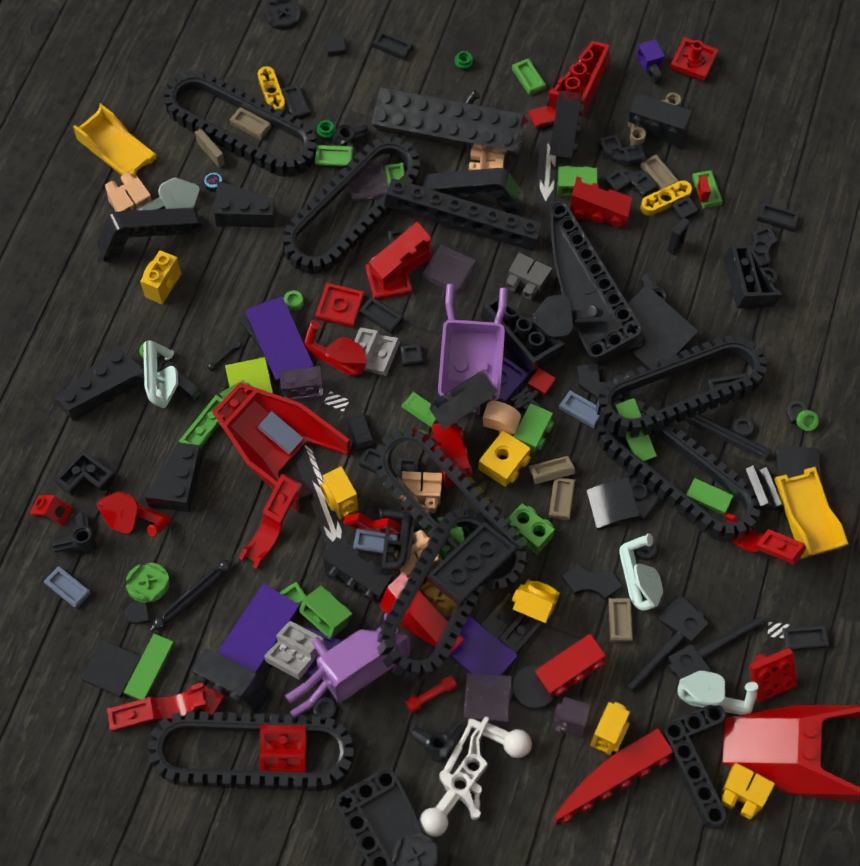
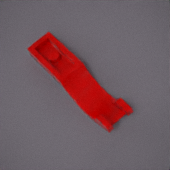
(272, 522)
(770, 543)
(155, 709)

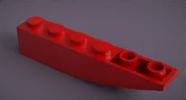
(617, 773)

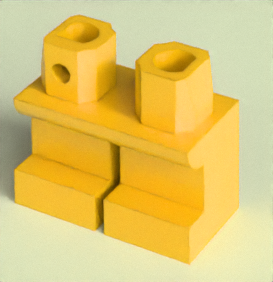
(736, 787)

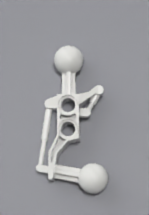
(516, 744)

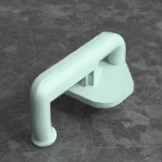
(174, 194)
(158, 385)
(639, 576)
(708, 688)

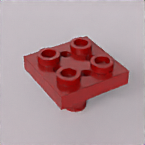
(695, 55)
(771, 670)

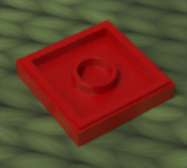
(395, 288)
(339, 305)

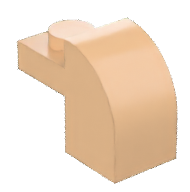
(501, 417)

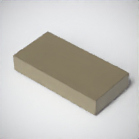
(250, 123)
(209, 148)
(658, 172)
(551, 469)
(561, 498)
(620, 620)

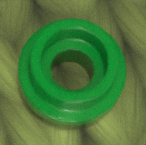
(463, 60)
(326, 125)

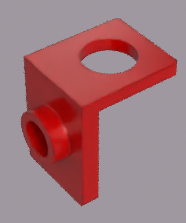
(46, 505)

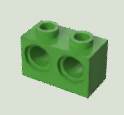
(533, 525)

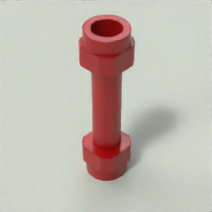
(414, 703)

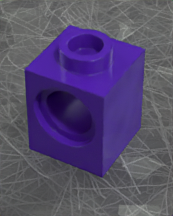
(649, 54)

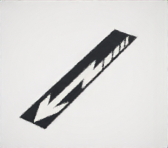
(546, 168)
(312, 476)

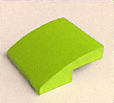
(251, 371)

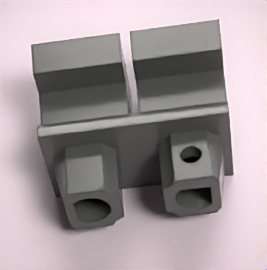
(528, 276)

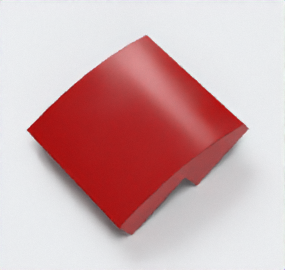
(283, 748)

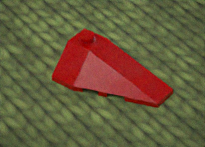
(423, 615)

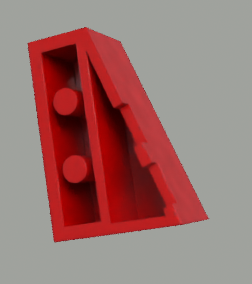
(598, 205)
(401, 256)
(452, 441)
(571, 666)

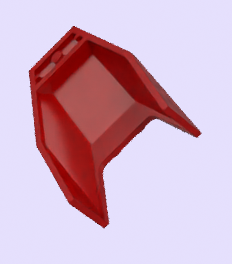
(245, 410)
(787, 749)

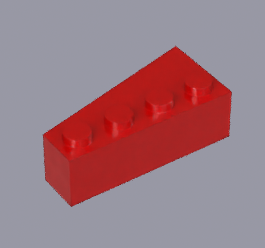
(584, 75)

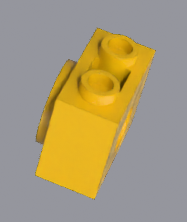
(160, 277)
(505, 470)
(339, 493)
(535, 600)
(611, 728)

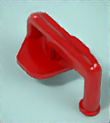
(340, 354)
(121, 513)

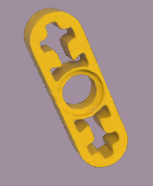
(273, 83)
(661, 205)

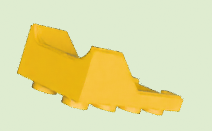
(113, 143)
(810, 514)

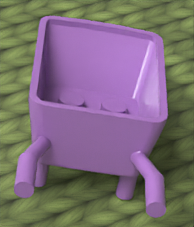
(471, 347)
(346, 667)

